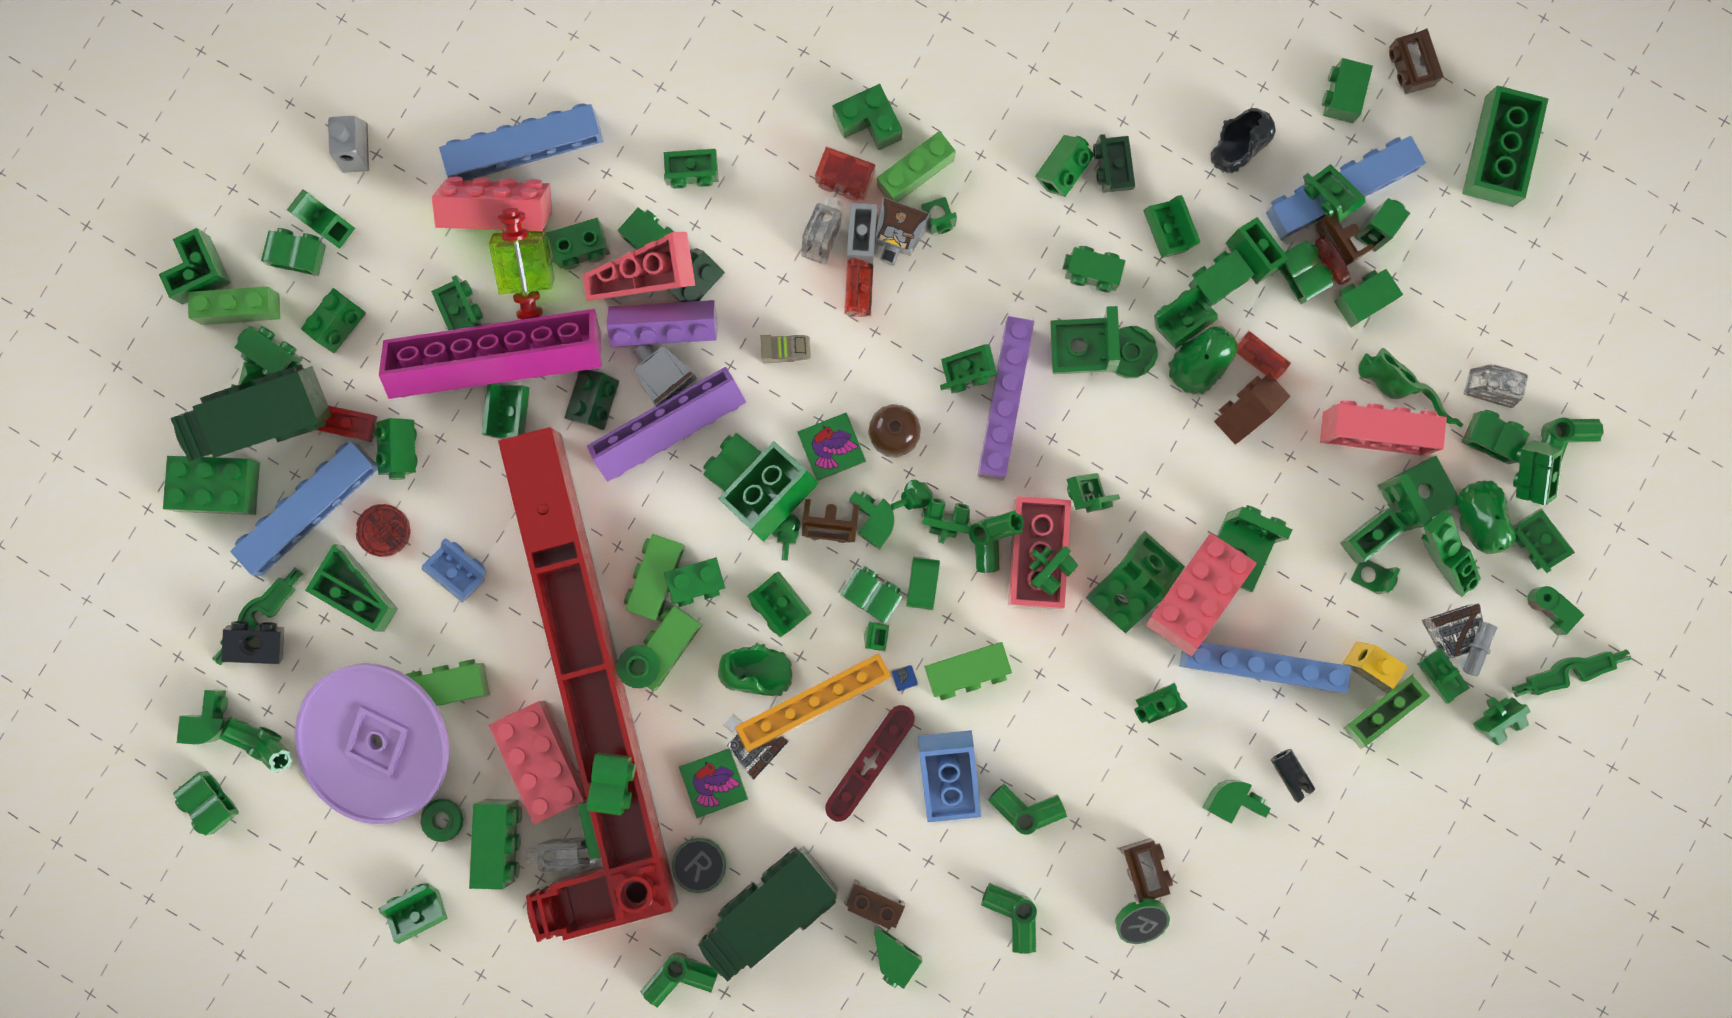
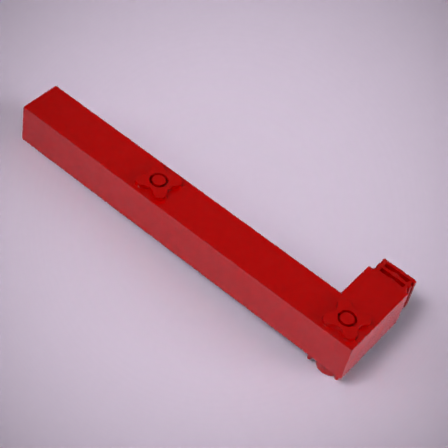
(635, 866)

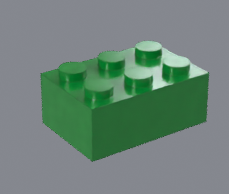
(211, 485)
(768, 491)
(494, 844)

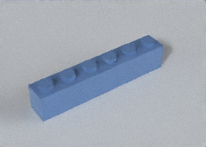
(522, 143)
(1367, 176)
(304, 509)
(1268, 667)

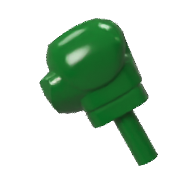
(915, 496)
(787, 534)

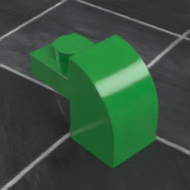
(320, 219)
(880, 520)
(209, 725)
(1229, 796)

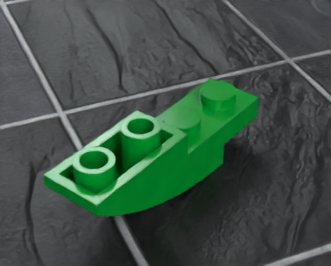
(1449, 554)

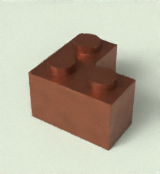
(1255, 405)

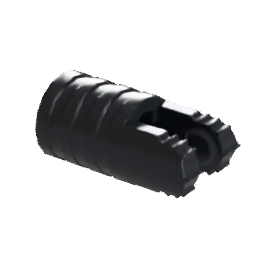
(1292, 774)

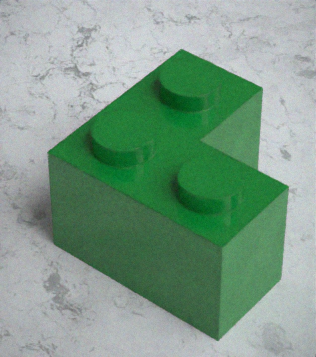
(871, 111)
(200, 267)

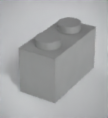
(862, 232)

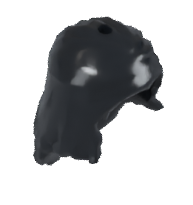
(1242, 139)

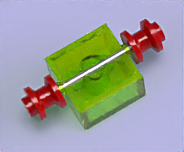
(521, 263)

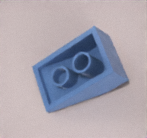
(949, 776)

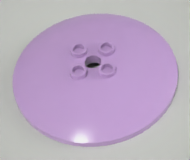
(339, 750)

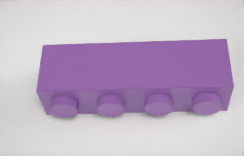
(662, 323)

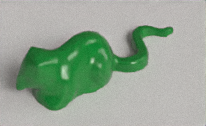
(1398, 381)

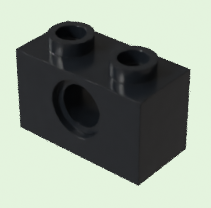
(237, 649)

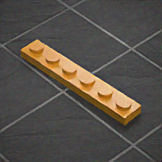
(812, 702)

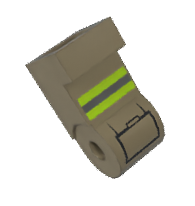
(785, 348)

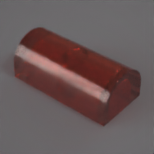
(858, 288)
(1262, 355)

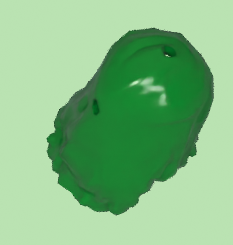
(1203, 360)
(1485, 517)
(756, 670)

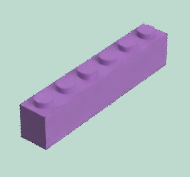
(1005, 398)
(666, 424)

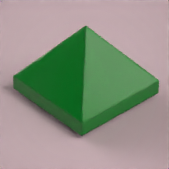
(250, 372)
(876, 636)

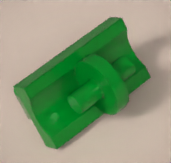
(944, 523)
(1044, 579)
(1443, 675)
(1159, 704)
(1501, 716)

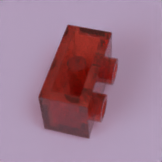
(844, 174)

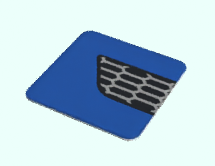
(904, 678)

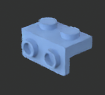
(455, 570)

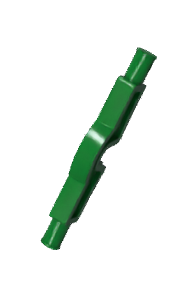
(267, 604)
(1558, 675)

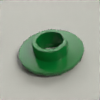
(651, 671)
(429, 824)

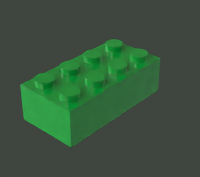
(1505, 146)

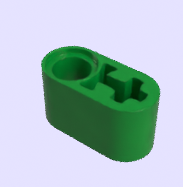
(923, 583)

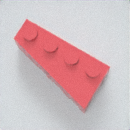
(652, 268)

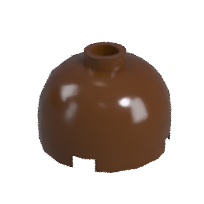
(894, 430)

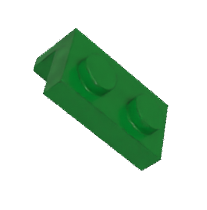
(691, 167)
(1333, 193)
(1172, 227)
(457, 305)
(1184, 317)
(333, 320)
(968, 367)
(505, 410)
(1088, 493)
(1542, 540)
(694, 581)
(779, 604)
(413, 912)

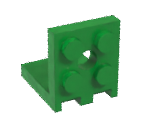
(1101, 343)
(1403, 495)
(1254, 536)
(1137, 581)

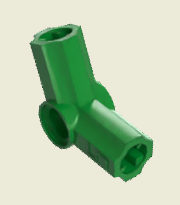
(1572, 431)
(985, 537)
(258, 742)
(1012, 808)
(1023, 927)
(665, 980)

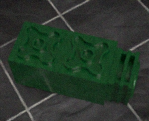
(246, 415)
(767, 913)

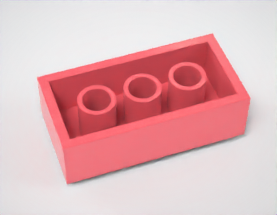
(481, 201)
(1383, 429)
(1044, 526)
(1201, 594)
(538, 761)

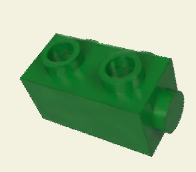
(1065, 165)
(1093, 268)
(261, 348)
(396, 448)

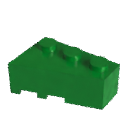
(351, 590)

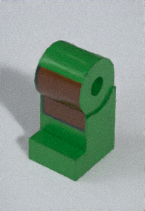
(1556, 608)

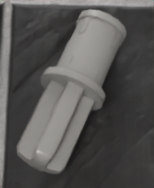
(1479, 648)

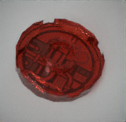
(1333, 260)
(383, 530)

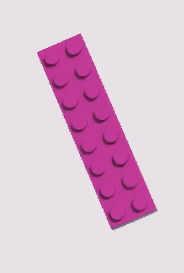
(490, 354)

